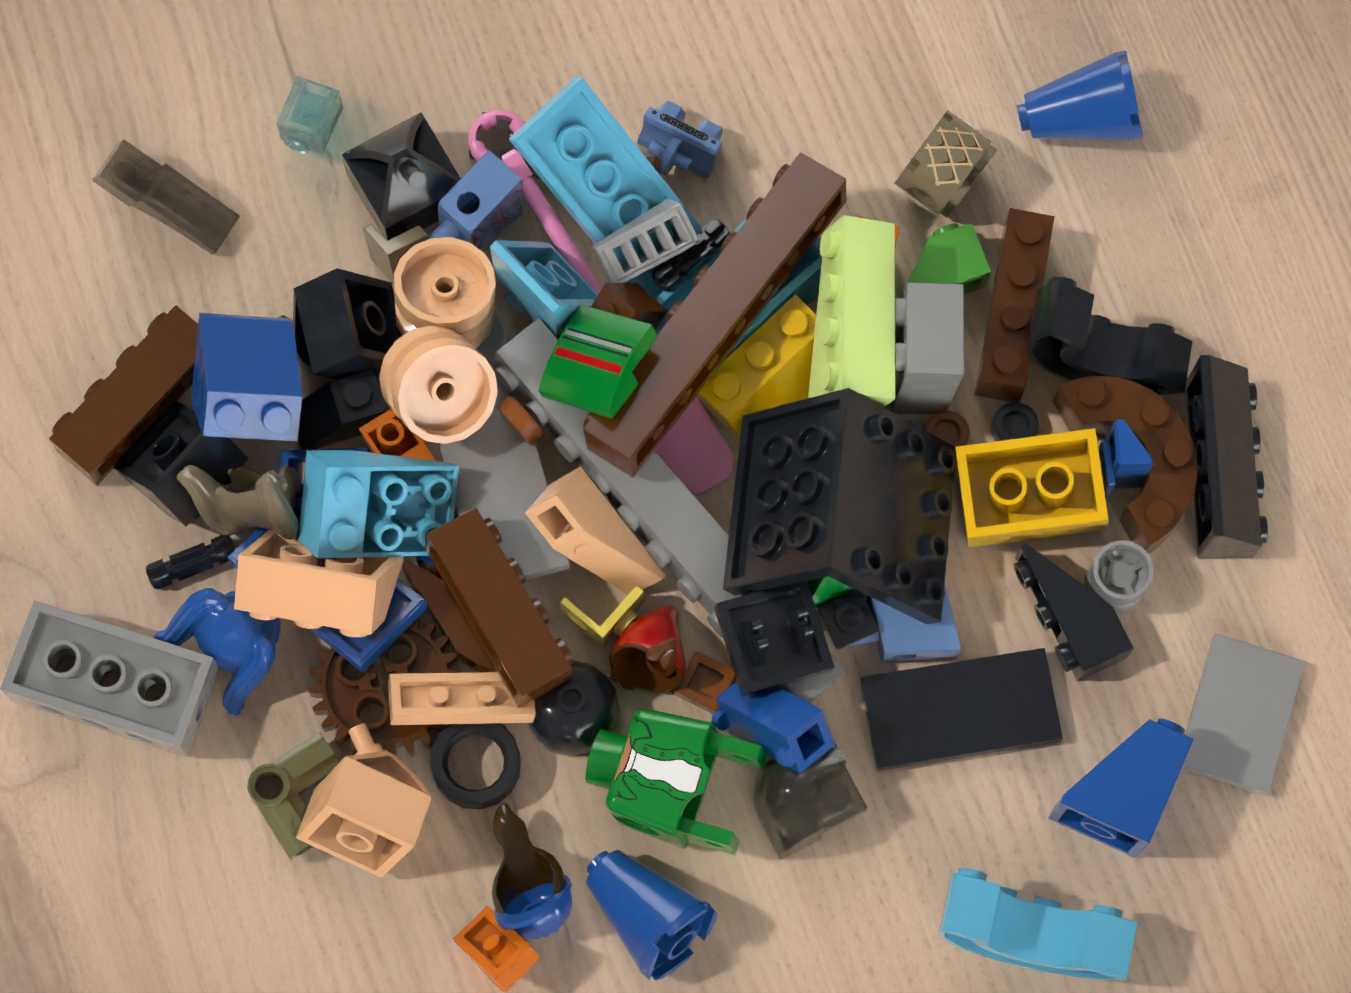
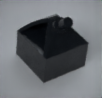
(401, 176)
(343, 323)

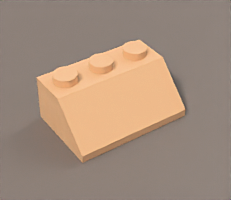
(290, 583)

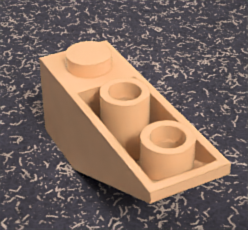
(591, 533)

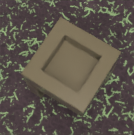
(388, 253)

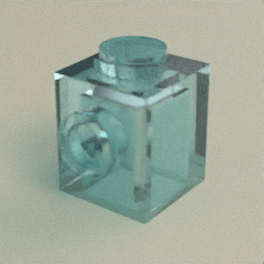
(309, 116)

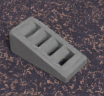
(669, 246)

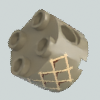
(944, 162)

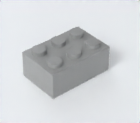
(928, 347)

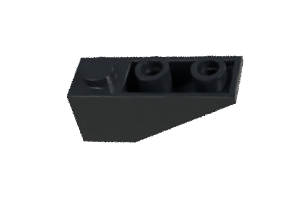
(1081, 621)

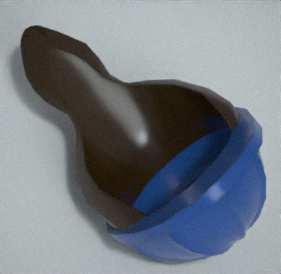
(530, 884)

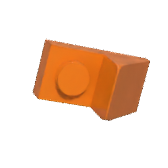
(495, 950)

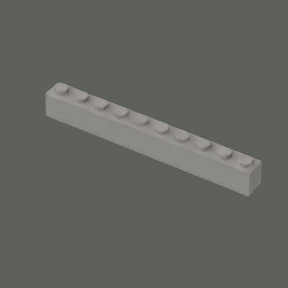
(651, 502)

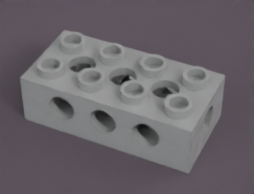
(99, 649)

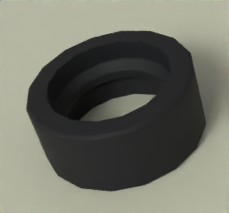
(475, 798)

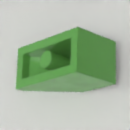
(953, 258)

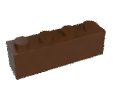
(1016, 282)
(130, 398)
(498, 606)

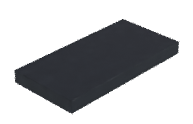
(960, 709)

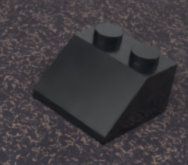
(168, 448)

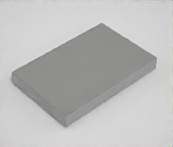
(1241, 714)

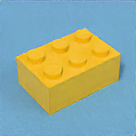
(1032, 488)

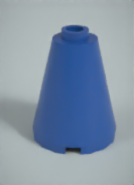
(1085, 104)
(648, 912)

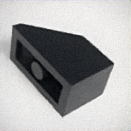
(339, 410)

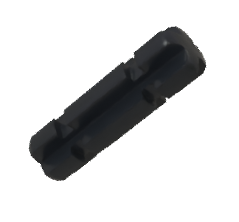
(669, 275)
(190, 562)

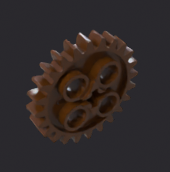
(347, 698)

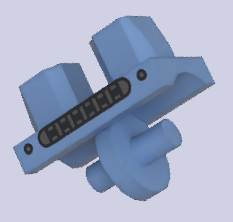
(678, 143)

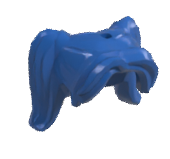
(229, 636)

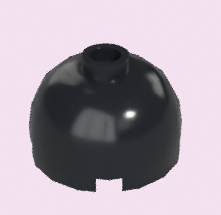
(576, 711)

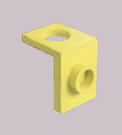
(616, 623)

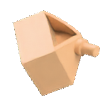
(366, 808)

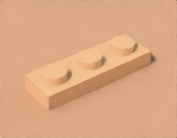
(453, 699)

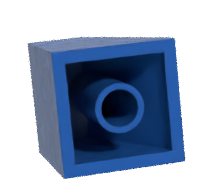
(246, 378)
(1127, 789)

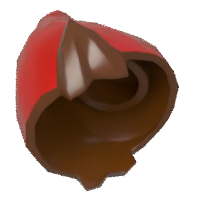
(650, 653)

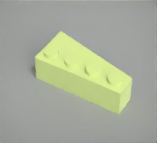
(856, 311)

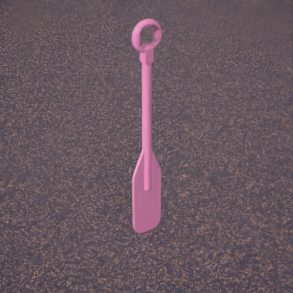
(694, 443)

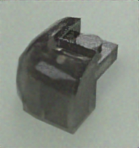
(806, 804)

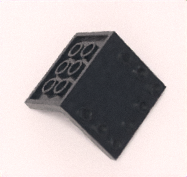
(845, 497)

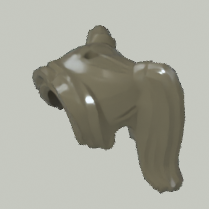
(248, 500)

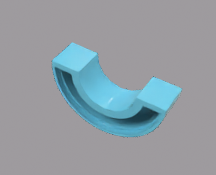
(1035, 934)

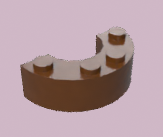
(1171, 481)

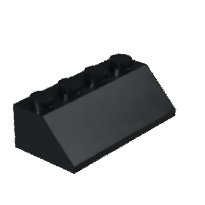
(1225, 448)

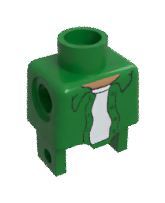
(662, 775)

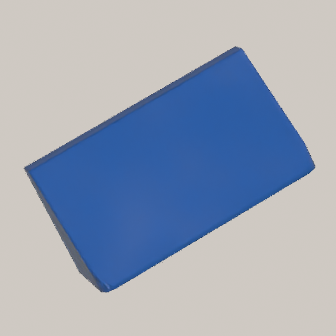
(1129, 457)

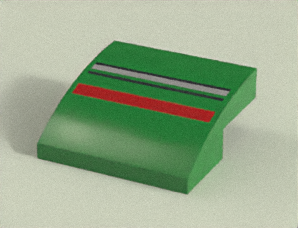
(596, 361)

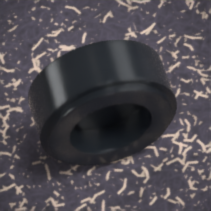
(1014, 422)

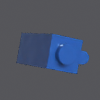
(778, 721)

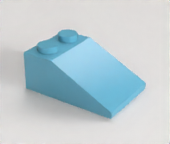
(540, 282)

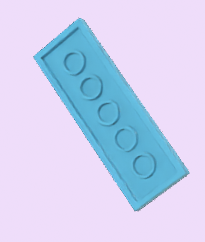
(594, 168)

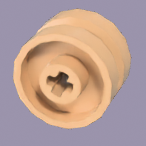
(446, 286)
(438, 384)

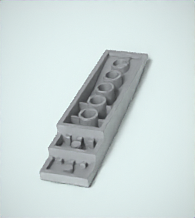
(504, 479)

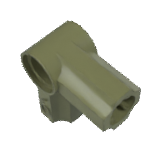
(298, 771)

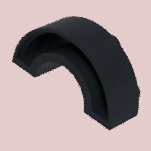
(1081, 345)

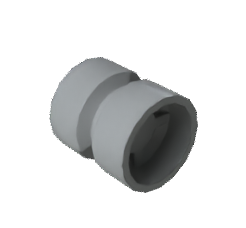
(1120, 574)

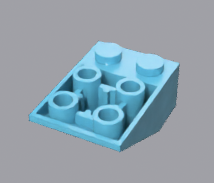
(373, 503)

